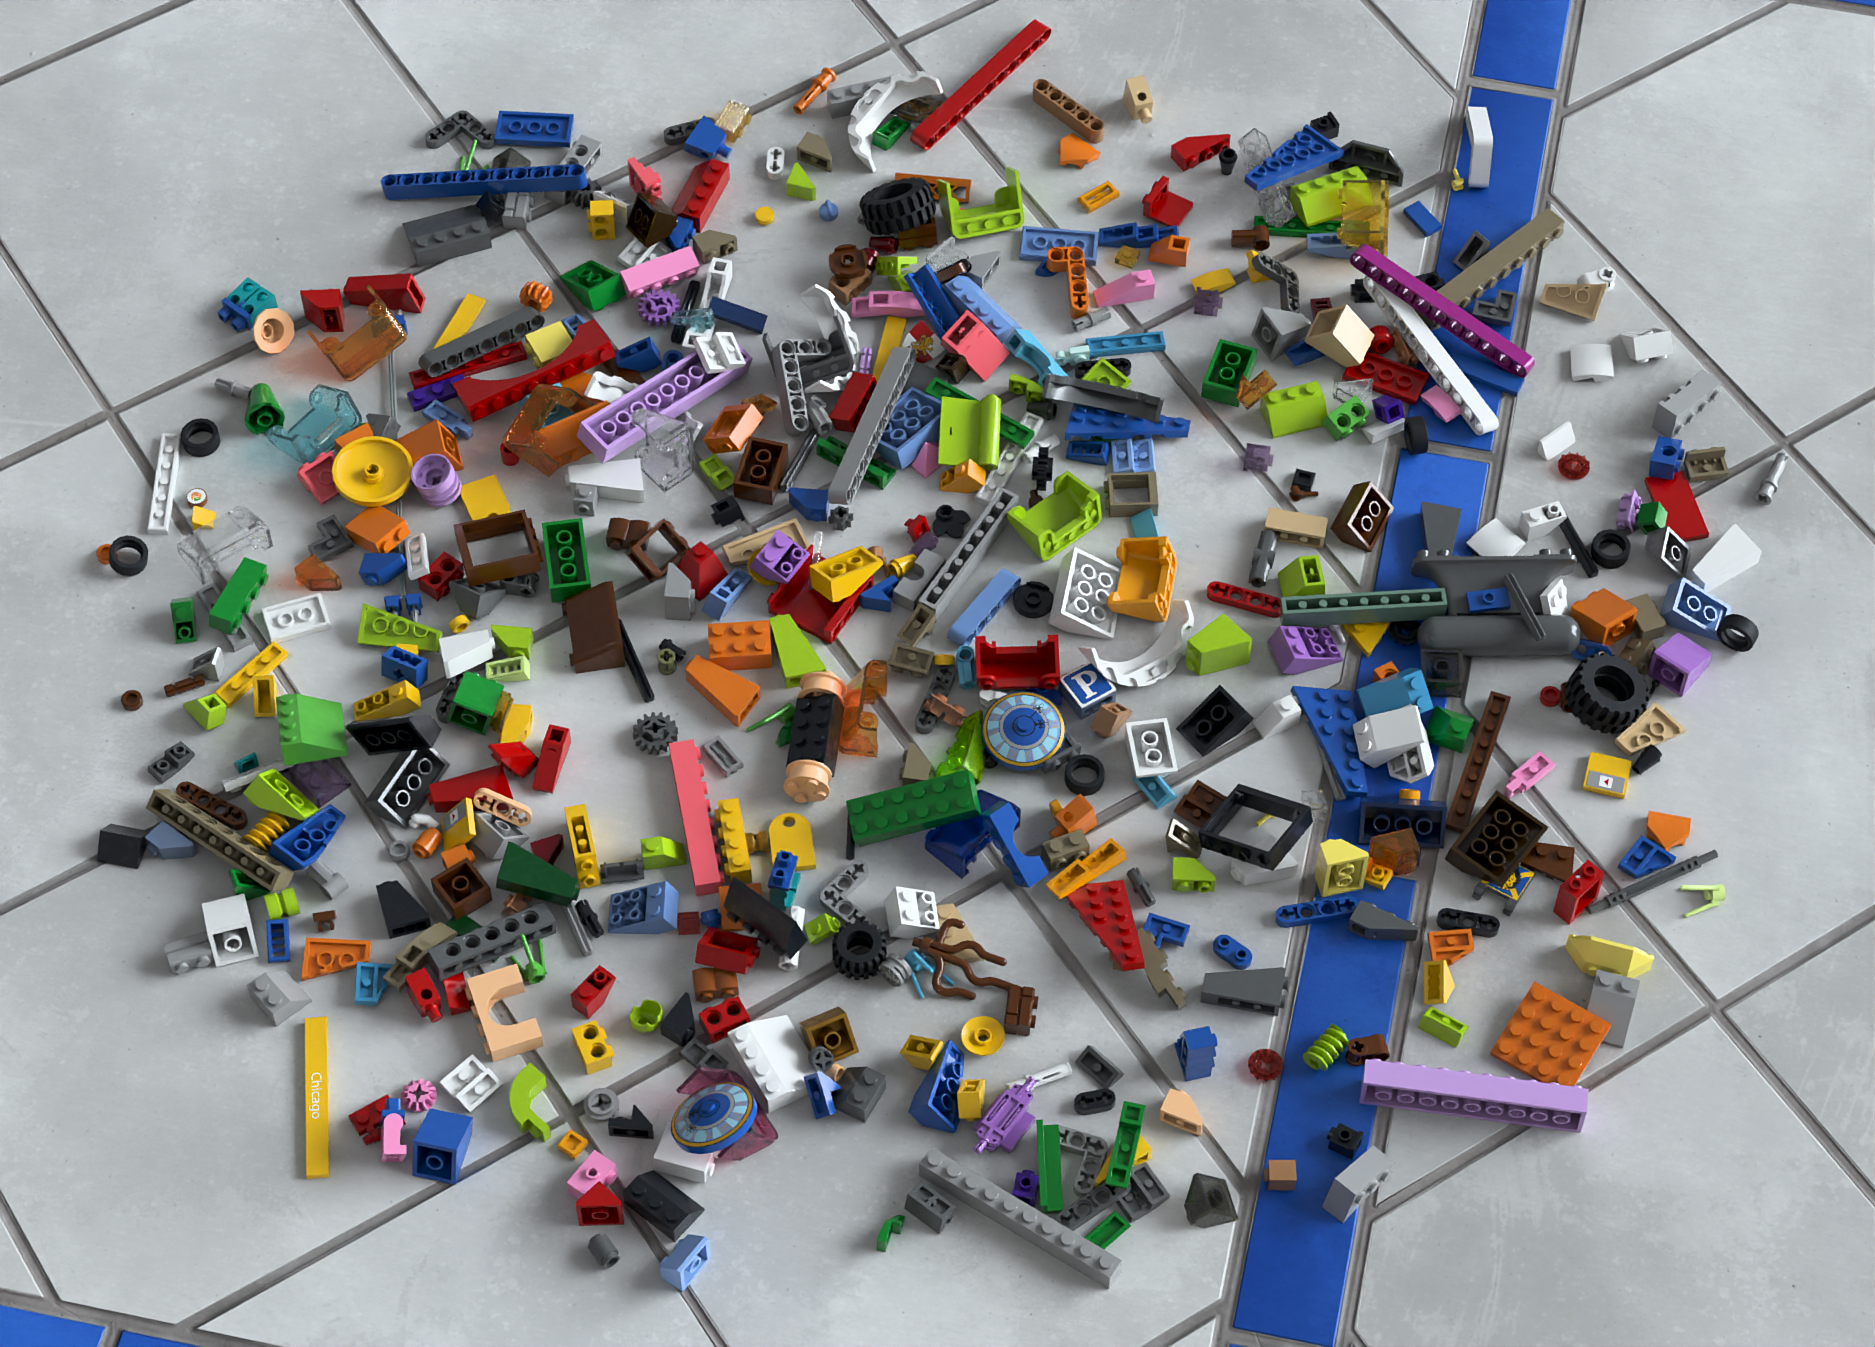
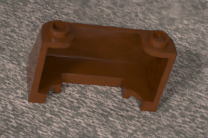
(594, 629)

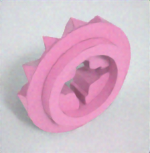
(425, 1101)

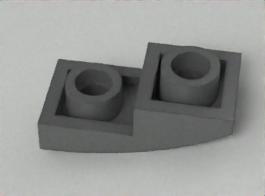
(173, 761)

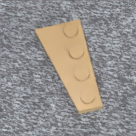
(741, 550)

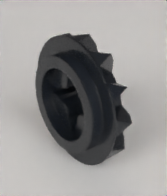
(1396, 629)

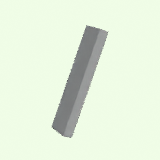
(240, 637)

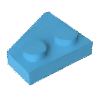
(370, 983)

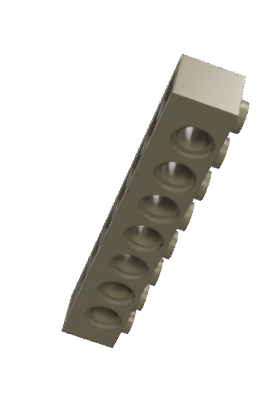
(220, 839)

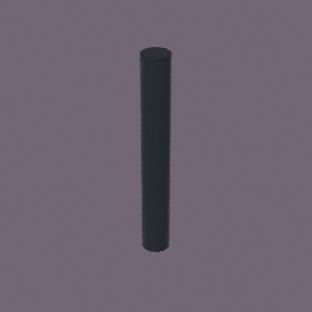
(850, 844)

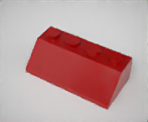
(702, 192)

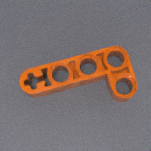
(1066, 263)

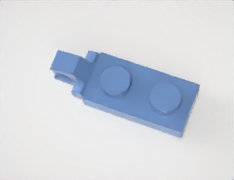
(449, 418)

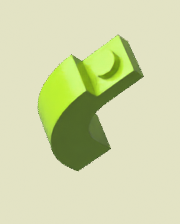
(523, 1090)

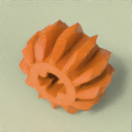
(536, 295)

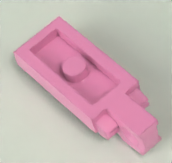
(1528, 774)

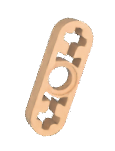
(486, 806)

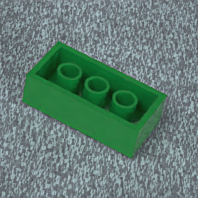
(566, 558)

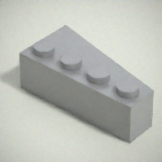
(1685, 405)

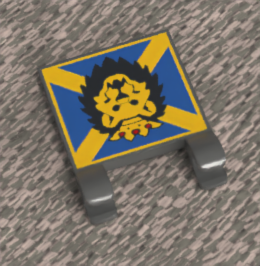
(1512, 889)

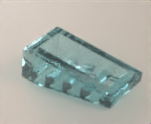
(695, 318)

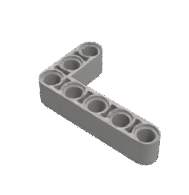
(793, 378)

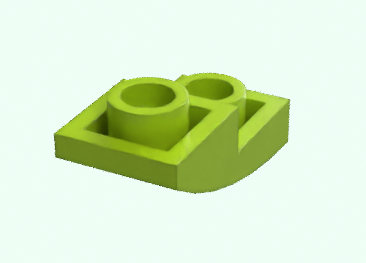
(1027, 387)

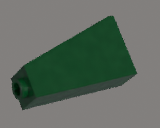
(533, 877)

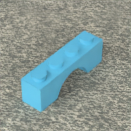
(1028, 348)

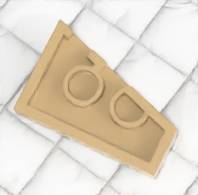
(1651, 728)
(955, 934)

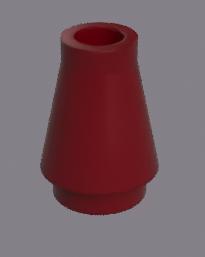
(885, 244)

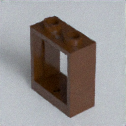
(644, 563)

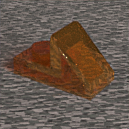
(1253, 391)
(761, 402)

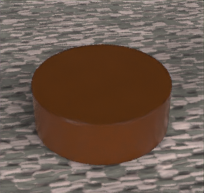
(132, 700)

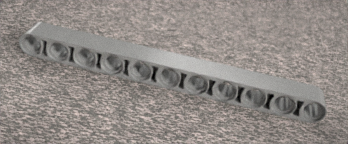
(871, 426)

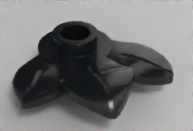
(950, 524)

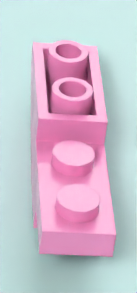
(878, 303)

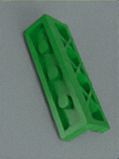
(834, 451)
(1049, 1168)

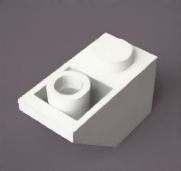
(1541, 520)

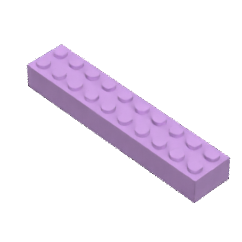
(667, 393)
(1474, 1095)

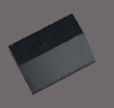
(662, 1204)

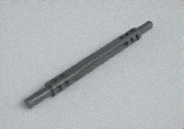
(1651, 882)

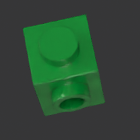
(1651, 517)

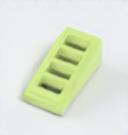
(508, 676)

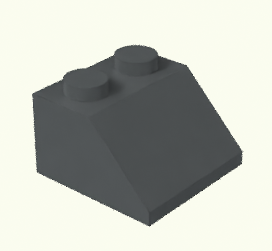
(859, 1092)

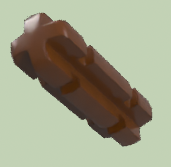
(184, 685)

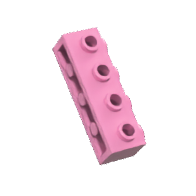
(659, 272)

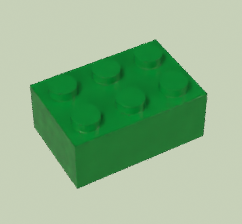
(1226, 370)

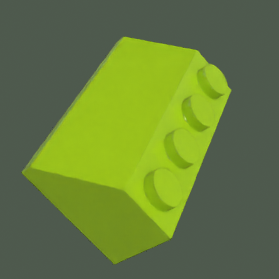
(1319, 198)

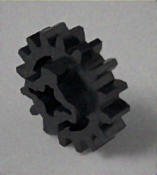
(1042, 468)

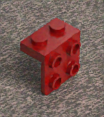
(1164, 205)

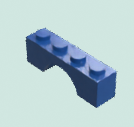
(1000, 822)

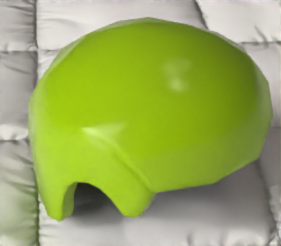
(647, 1016)

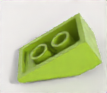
(275, 793)

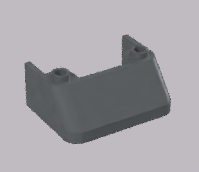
(835, 364)

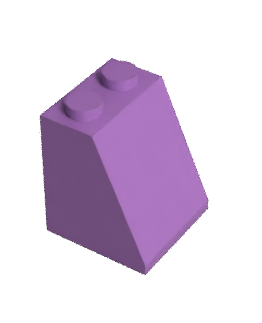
(1679, 663)

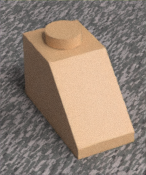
(1181, 1112)

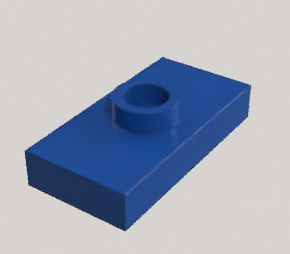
(1488, 600)

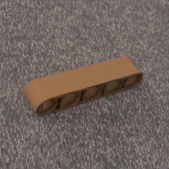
(1068, 111)

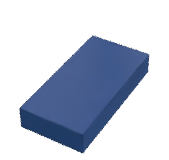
(1422, 218)

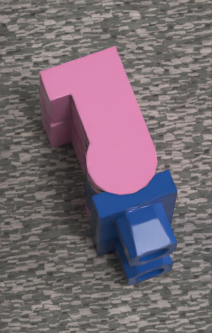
(392, 1122)

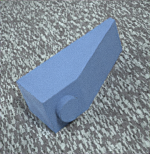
(726, 594)

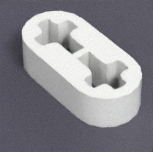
(771, 163)

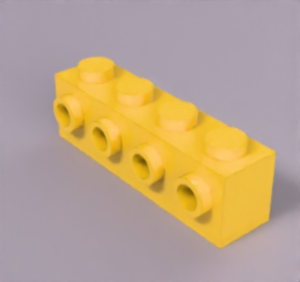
(734, 840)

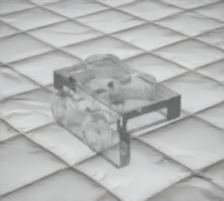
(945, 255)

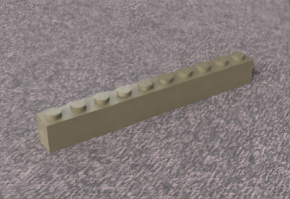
(1500, 261)

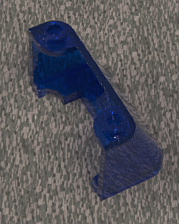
(962, 841)

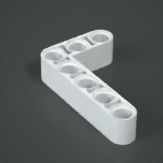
(1481, 146)

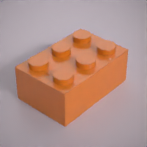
(740, 645)

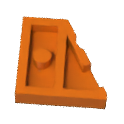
(1450, 945)

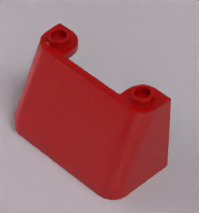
(1017, 665)

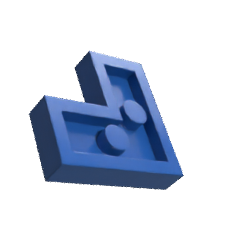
(1166, 930)

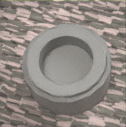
(399, 851)

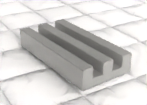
(731, 768)

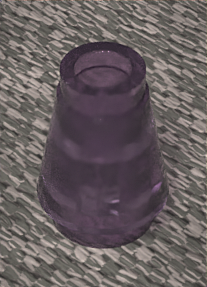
(925, 540)

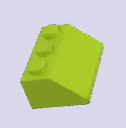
(1294, 409)

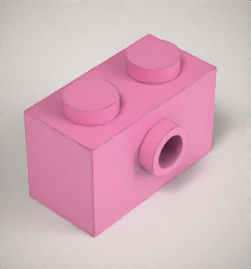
(592, 1170)

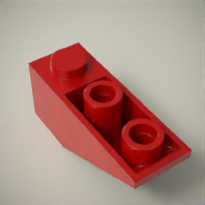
(1197, 149)
(514, 757)
(551, 758)

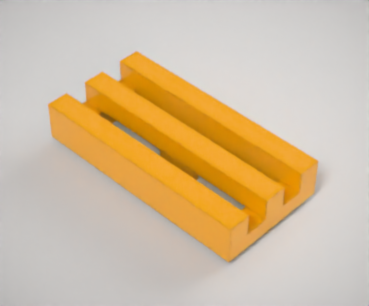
(1101, 198)

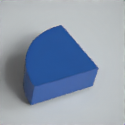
(1042, 270)

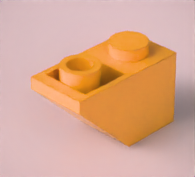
(963, 478)

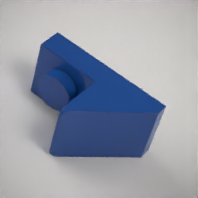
(878, 596)
(819, 1091)

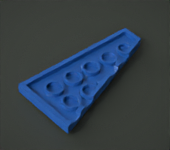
(1295, 156)

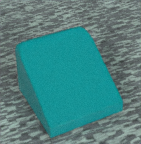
(247, 763)

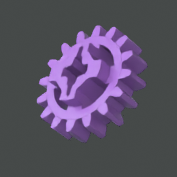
(658, 307)

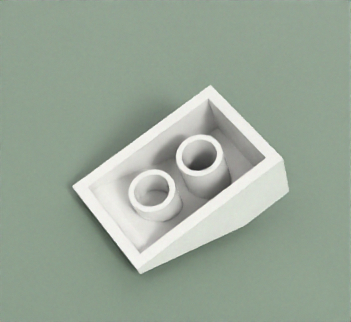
(1388, 735)
(1150, 748)

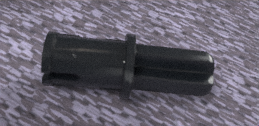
(589, 918)

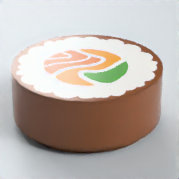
(197, 497)

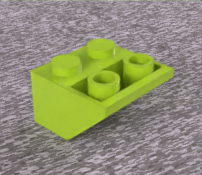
(1302, 577)

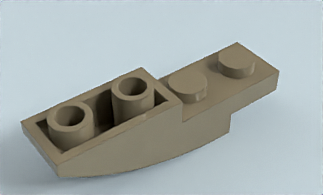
(415, 954)
(1155, 962)

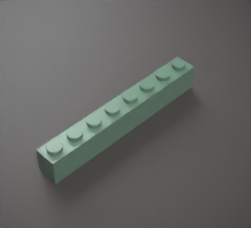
(1362, 607)

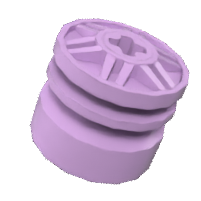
(436, 480)

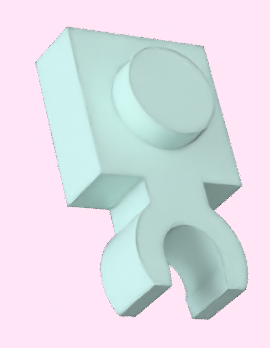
(1073, 356)

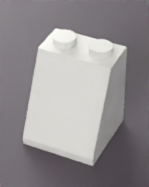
(230, 930)

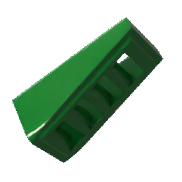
(888, 134)

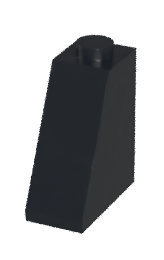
(400, 910)

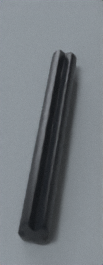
(635, 666)

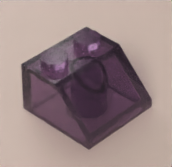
(319, 781)

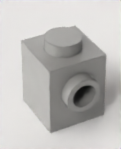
(585, 500)

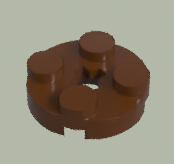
(848, 270)

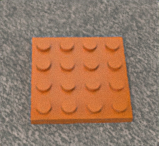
(1550, 1038)

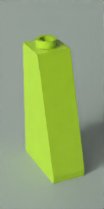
(793, 650)

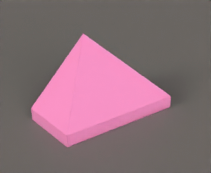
(927, 460)

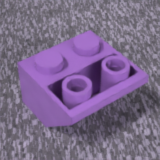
(779, 559)

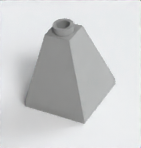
(1279, 330)

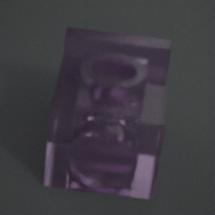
(1207, 302)
(1257, 457)

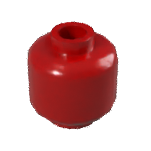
(1382, 339)

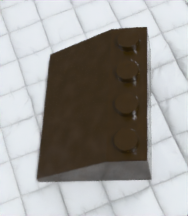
(1496, 841)

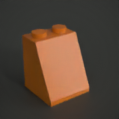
(432, 439)
(1604, 617)

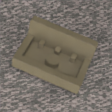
(1705, 464)
(1639, 653)
(911, 659)

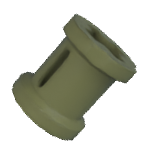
(663, 661)

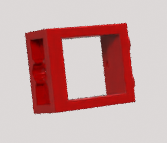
(1578, 893)
(727, 950)

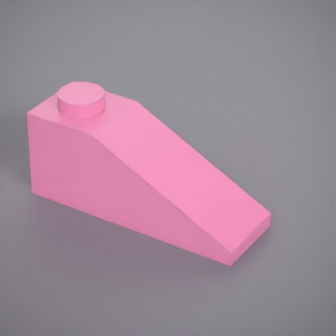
(1127, 289)

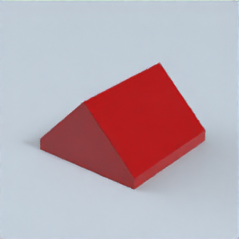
(599, 1207)

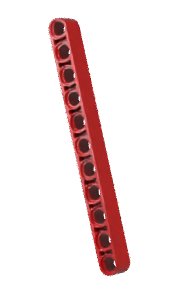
(980, 85)

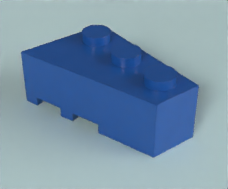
(1196, 1052)

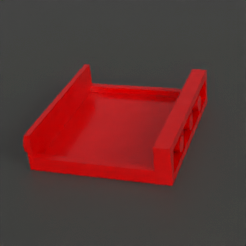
(810, 608)

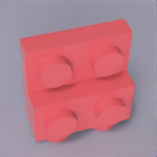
(643, 179)
(318, 477)

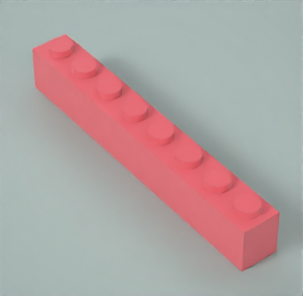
(695, 818)

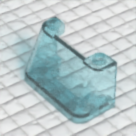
(330, 417)

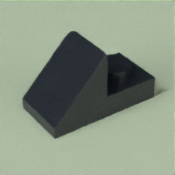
(635, 1127)

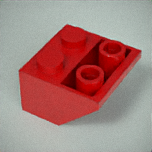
(324, 309)

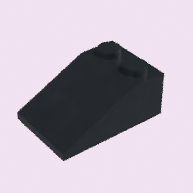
(1214, 722)

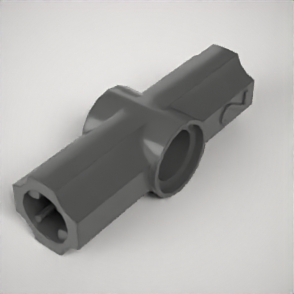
(1263, 558)

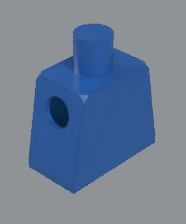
(707, 141)

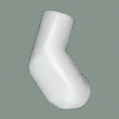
(425, 819)

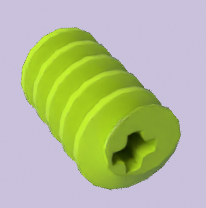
(1326, 1048)

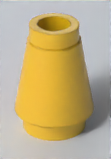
(901, 565)

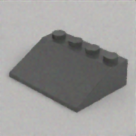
(448, 235)

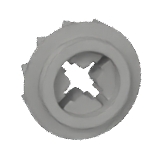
(607, 1097)

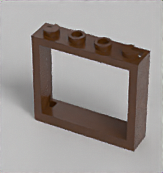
(492, 527)

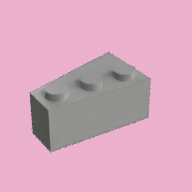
(1357, 1183)

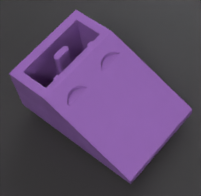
(1303, 648)

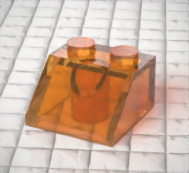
(1395, 851)

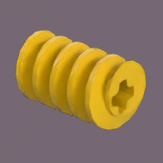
(267, 830)

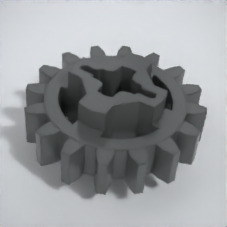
(655, 733)

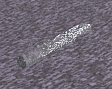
(816, 552)

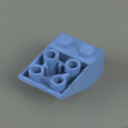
(644, 910)

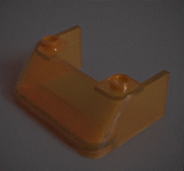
(367, 344)
(524, 435)

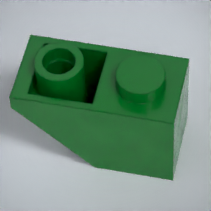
(184, 619)

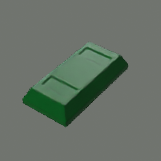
(1108, 1230)

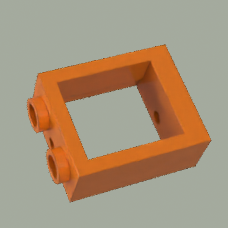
(732, 428)

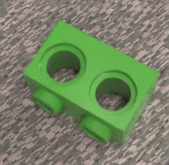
(1344, 415)

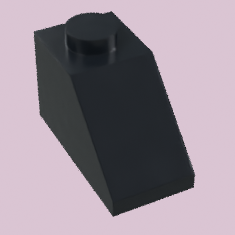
(679, 1022)

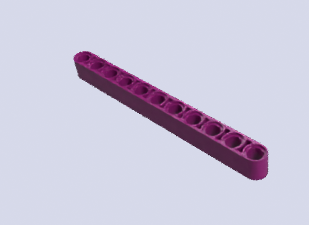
(1442, 311)

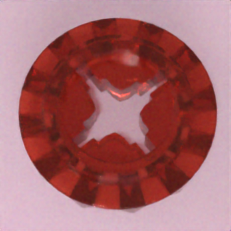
(1565, 466)
(1268, 1057)

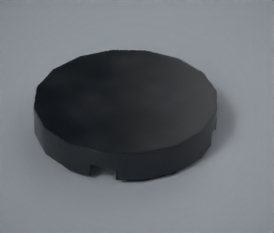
(1033, 599)

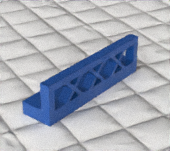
(937, 300)

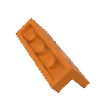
(933, 180)

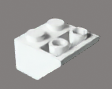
(911, 913)

